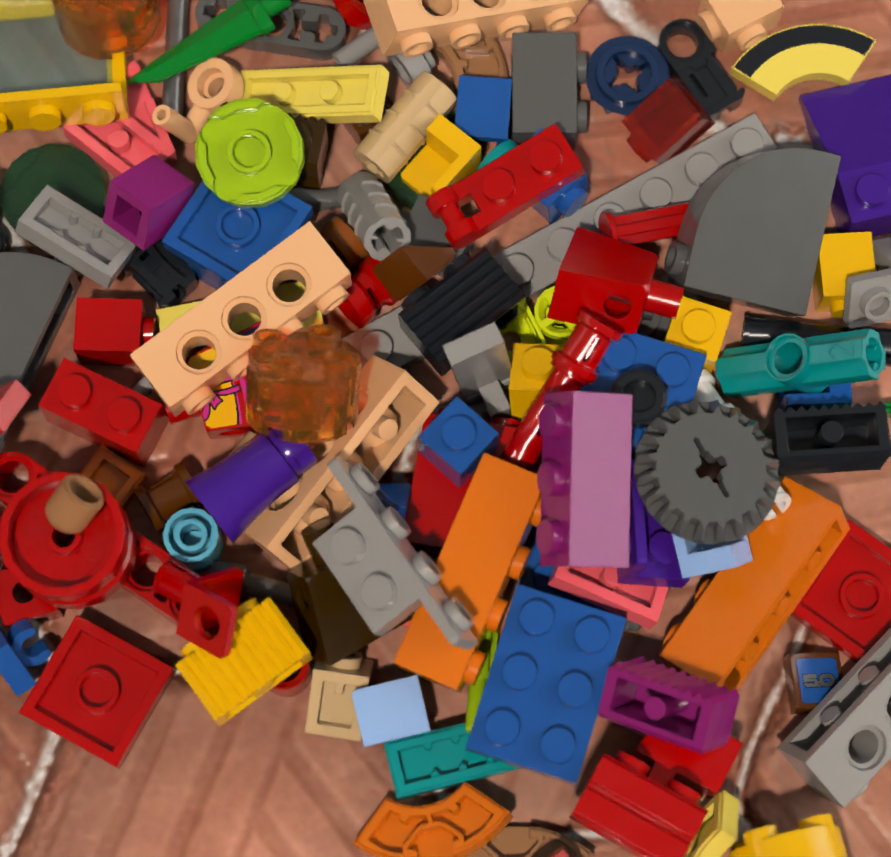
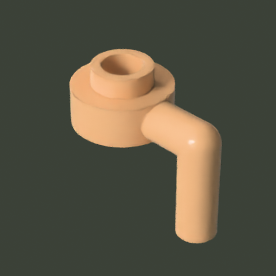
(203, 92)

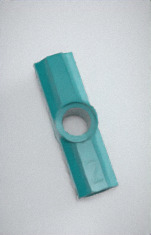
(825, 362)

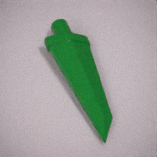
(224, 32)

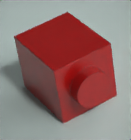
(111, 330)

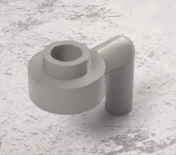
(404, 67)

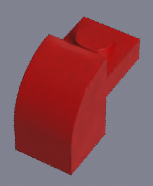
(695, 770)

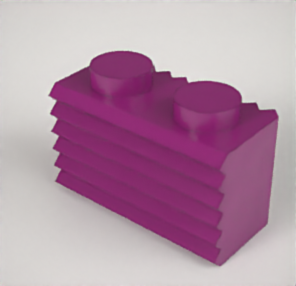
(669, 704)

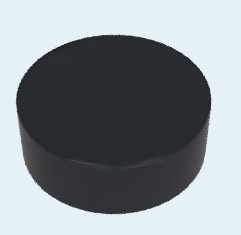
(647, 393)

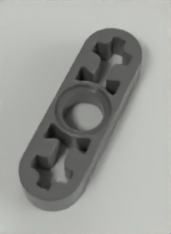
(311, 20)

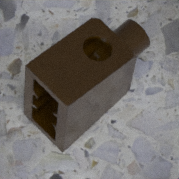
(324, 611)

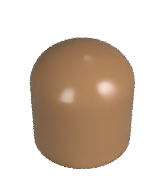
(73, 504)

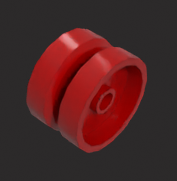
(59, 574)

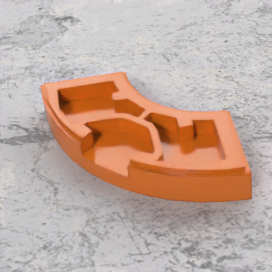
(440, 829)

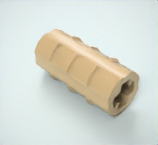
(404, 127)

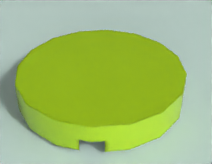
(249, 153)

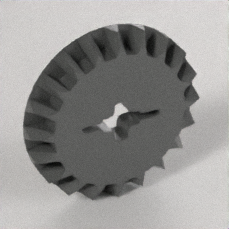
(694, 505)

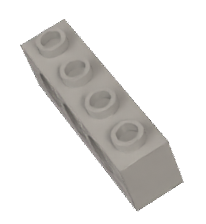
(853, 707)

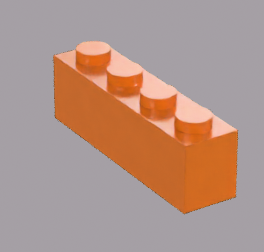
(475, 568)
(749, 604)

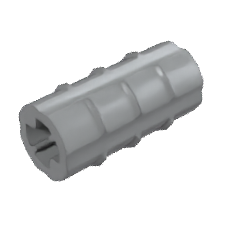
(373, 215)

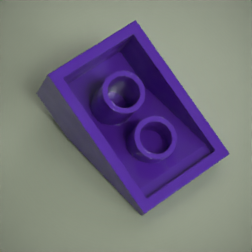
(857, 127)

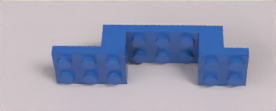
(554, 645)

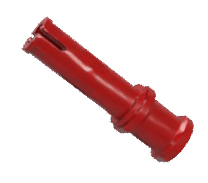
(572, 369)

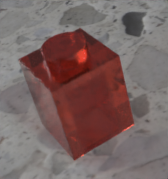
(666, 123)

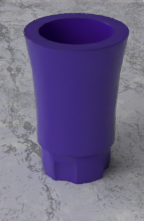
(250, 480)

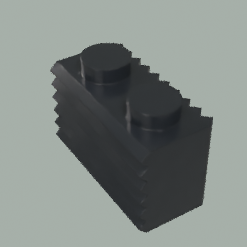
(465, 300)
(830, 439)

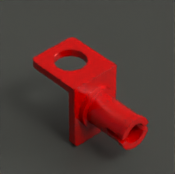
(203, 604)

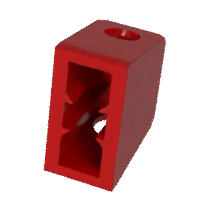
(611, 283)

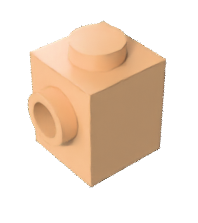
(738, 21)

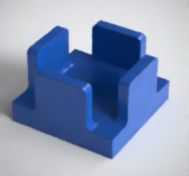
(226, 239)

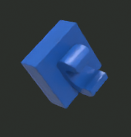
(16, 658)

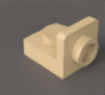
(330, 699)

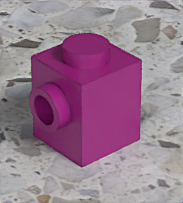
(146, 201)

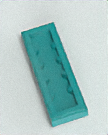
(437, 762)

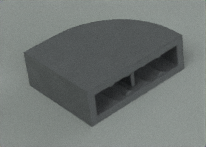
(757, 231)
(32, 309)

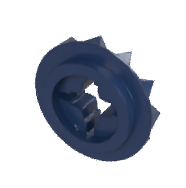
(631, 55)

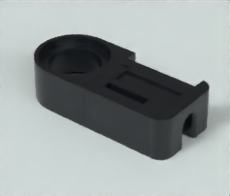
(701, 71)
(161, 275)

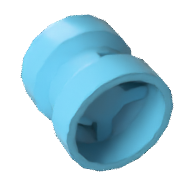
(198, 547)

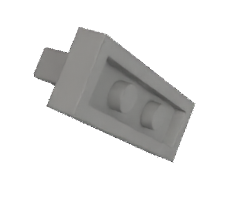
(481, 369)

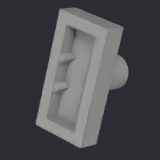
(75, 237)

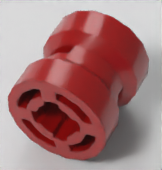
(365, 295)

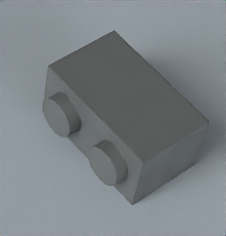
(545, 85)

